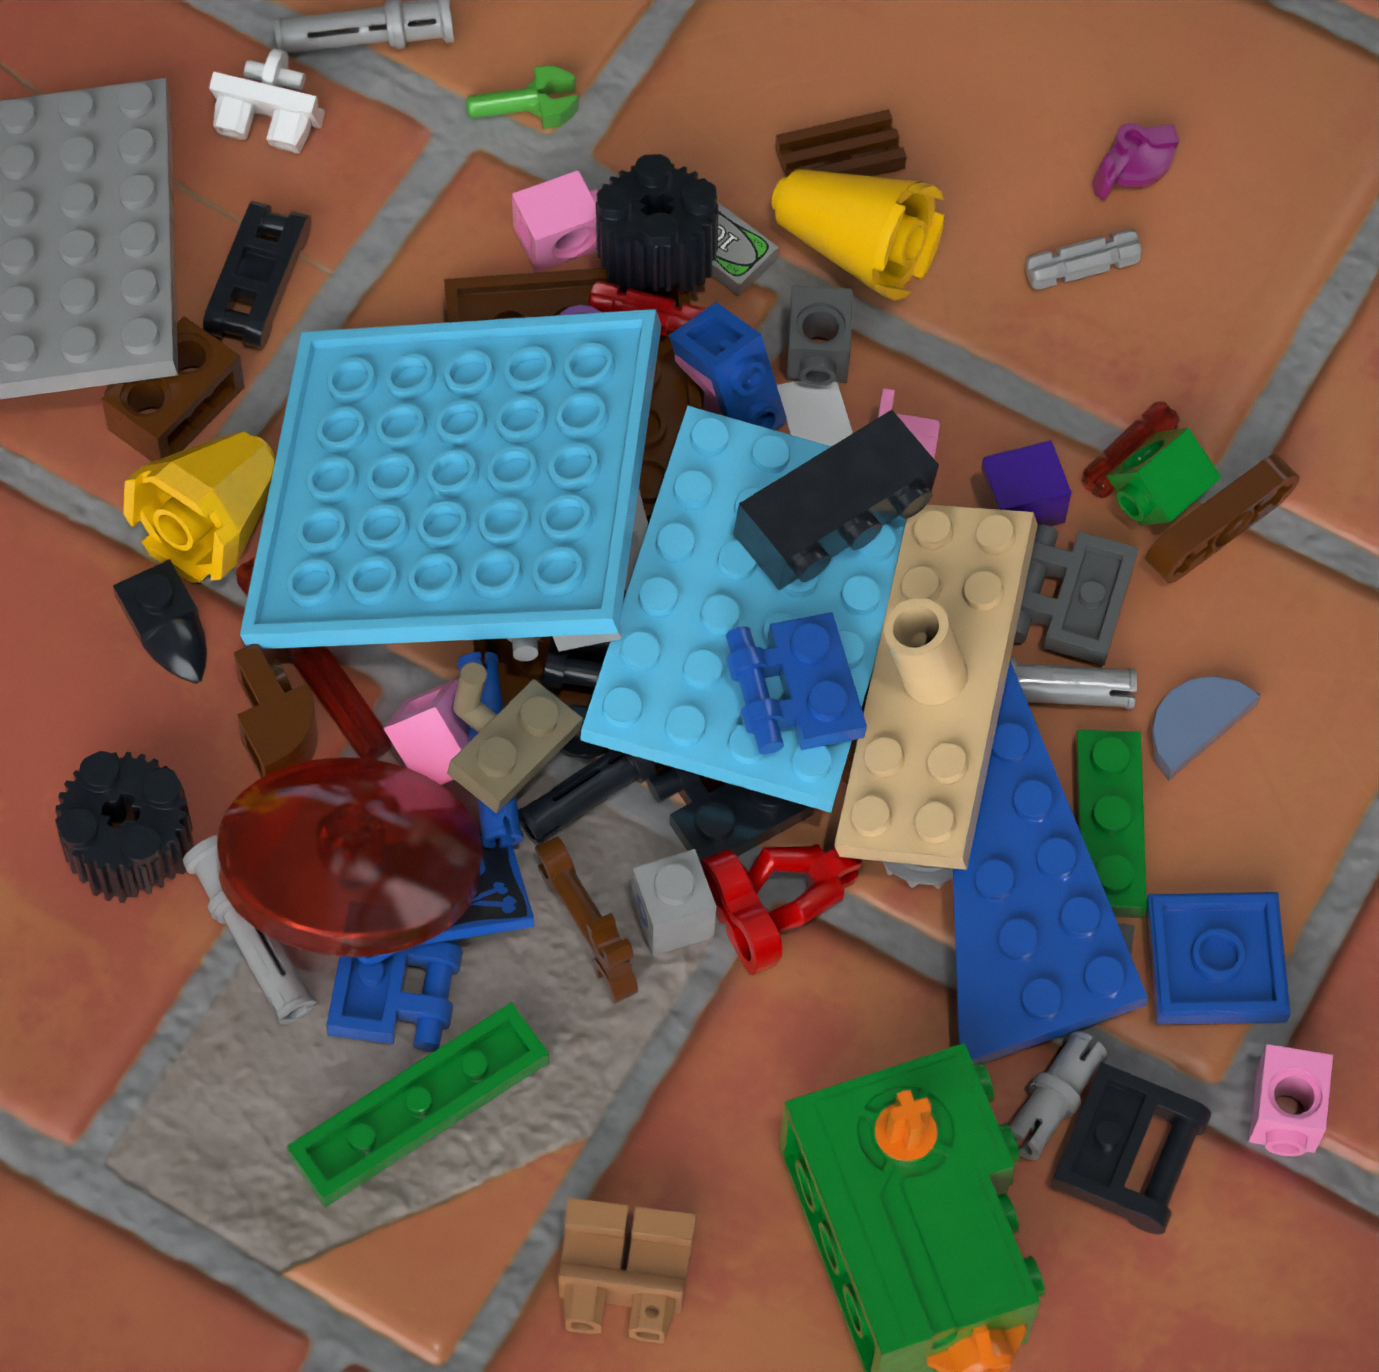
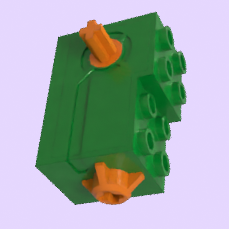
(915, 1214)

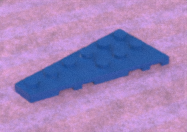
(1030, 910)

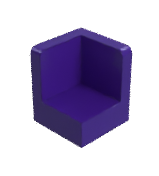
(1029, 482)

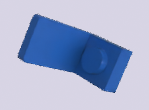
(736, 364)

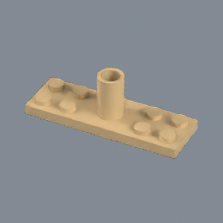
(937, 687)

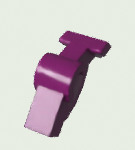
(1136, 158)

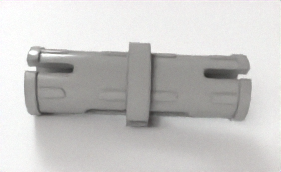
(1056, 1093)

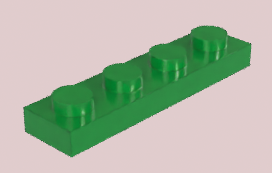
(417, 1104)

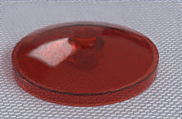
(349, 857)

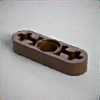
(1222, 518)

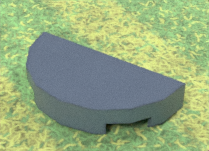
(1195, 718)

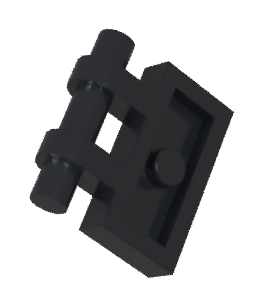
(726, 816)

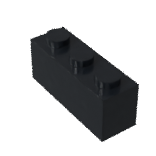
(836, 501)

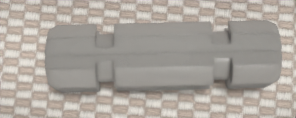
(1083, 259)

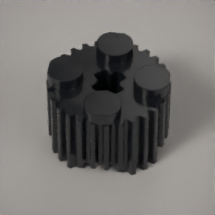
(657, 226)
(139, 800)

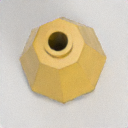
(202, 503)

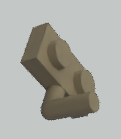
(508, 744)

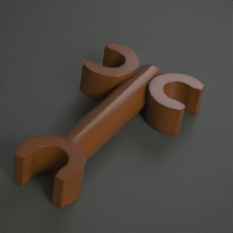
(600, 932)

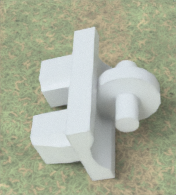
(290, 110)

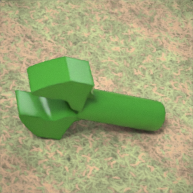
(532, 98)

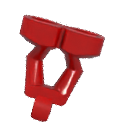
(748, 923)

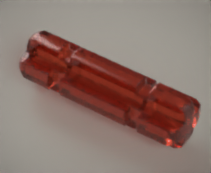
(1155, 419)

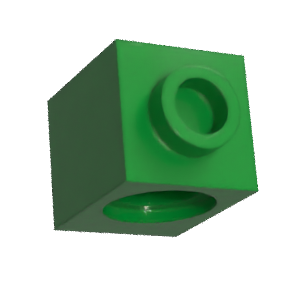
(1163, 477)

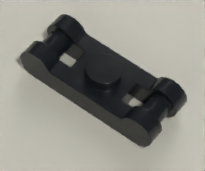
(256, 273)

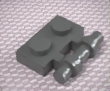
(1089, 598)

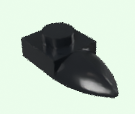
(165, 620)

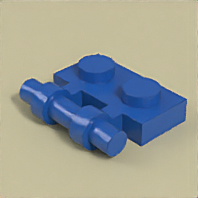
(814, 679)
(372, 1000)

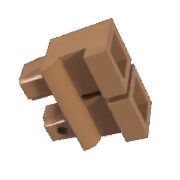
(594, 1261)

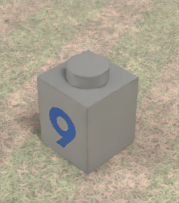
(673, 902)

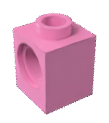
(556, 221)
(1294, 1074)

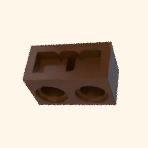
(184, 400)

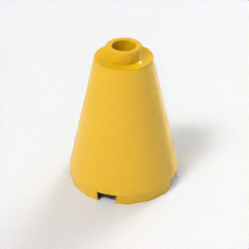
(864, 224)

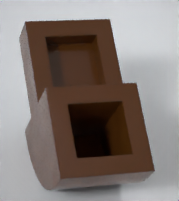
(282, 719)

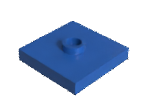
(1217, 958)

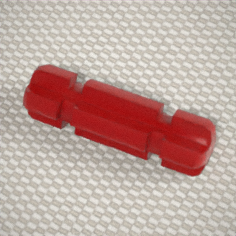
(607, 298)

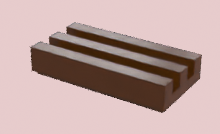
(840, 141)

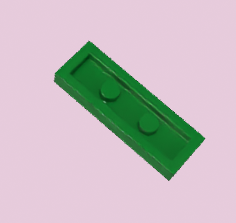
(1113, 814)

